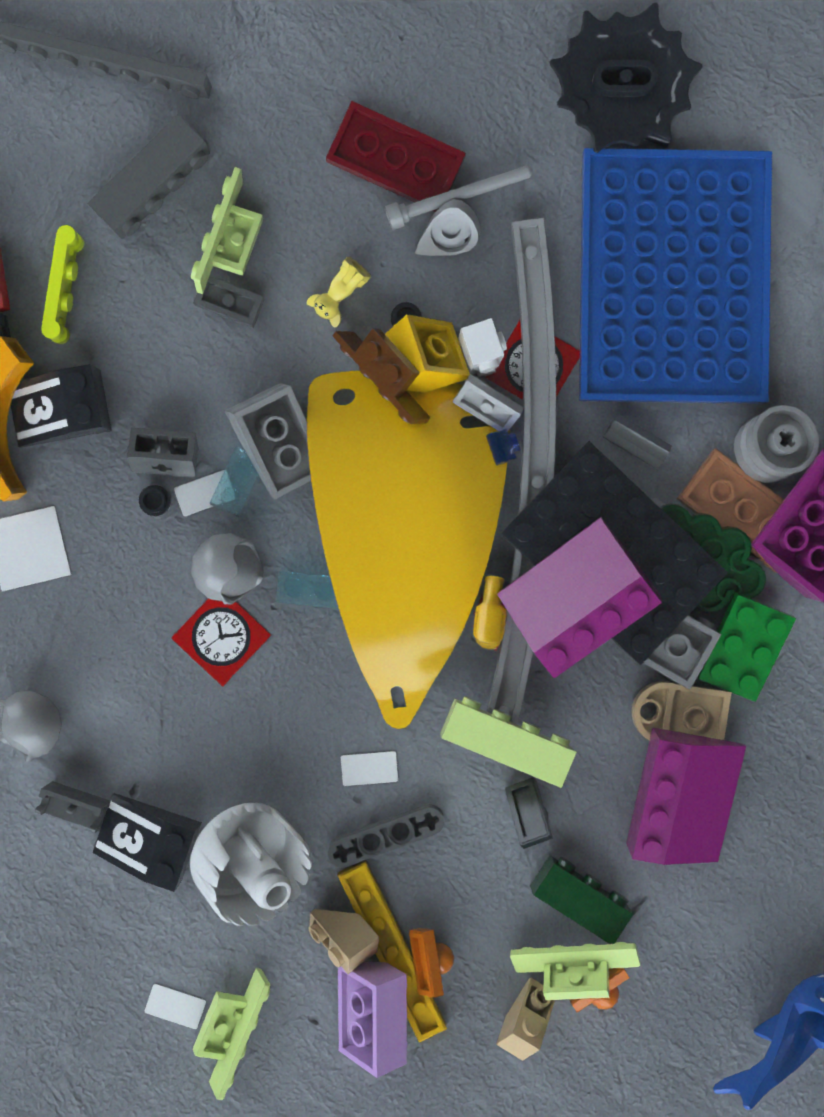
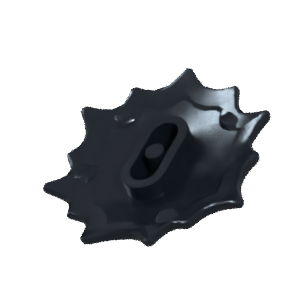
(621, 54)

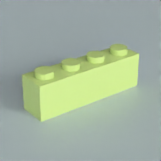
(507, 742)

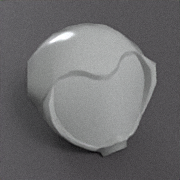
(226, 567)
(29, 723)

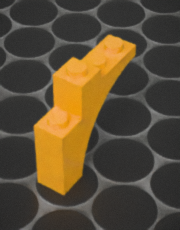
(13, 366)

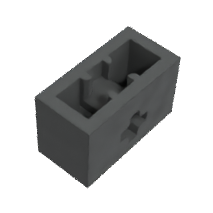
(163, 452)

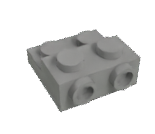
(685, 651)

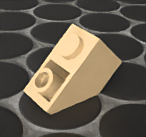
(345, 936)
(526, 1021)

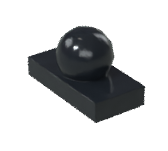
(528, 813)

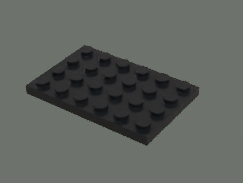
(666, 554)

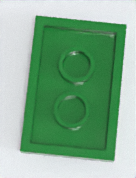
(747, 647)

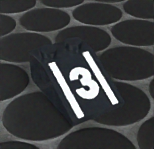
(60, 406)
(146, 841)

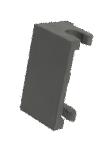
(73, 805)

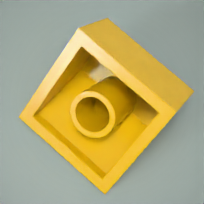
(432, 350)

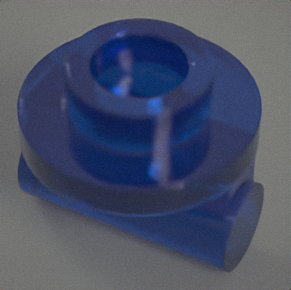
(503, 446)

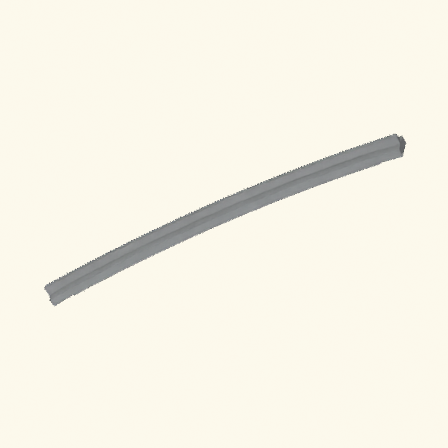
(538, 435)

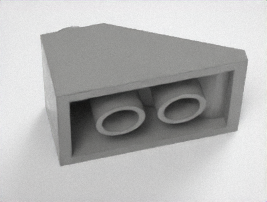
(274, 438)

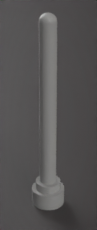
(400, 214)

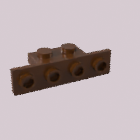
(387, 368)

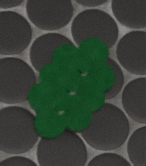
(729, 548)

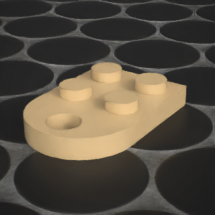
(683, 710)

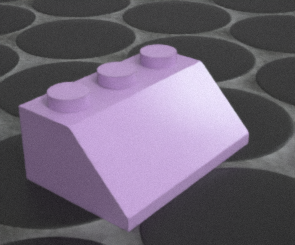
(373, 1017)

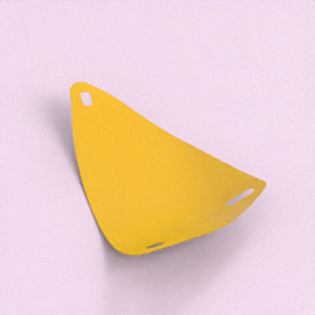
(401, 527)

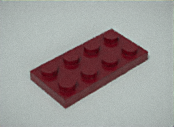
(393, 155)

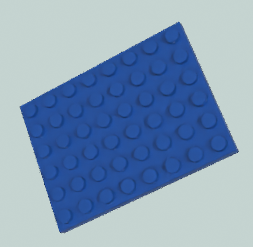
(675, 276)

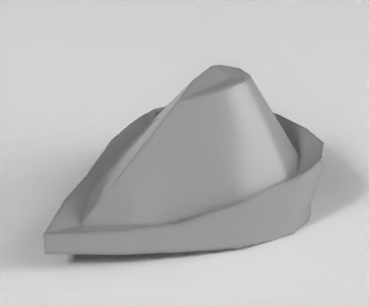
(449, 229)

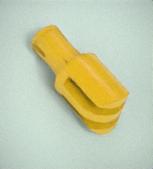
(490, 615)

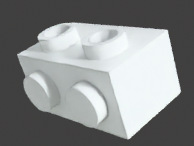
(482, 347)

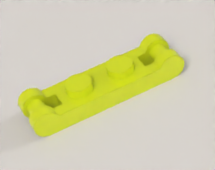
(62, 273)

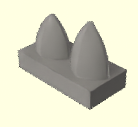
(487, 403)

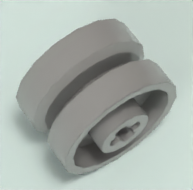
(776, 444)

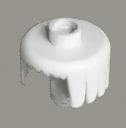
(249, 863)

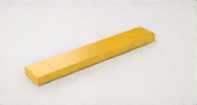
(392, 948)

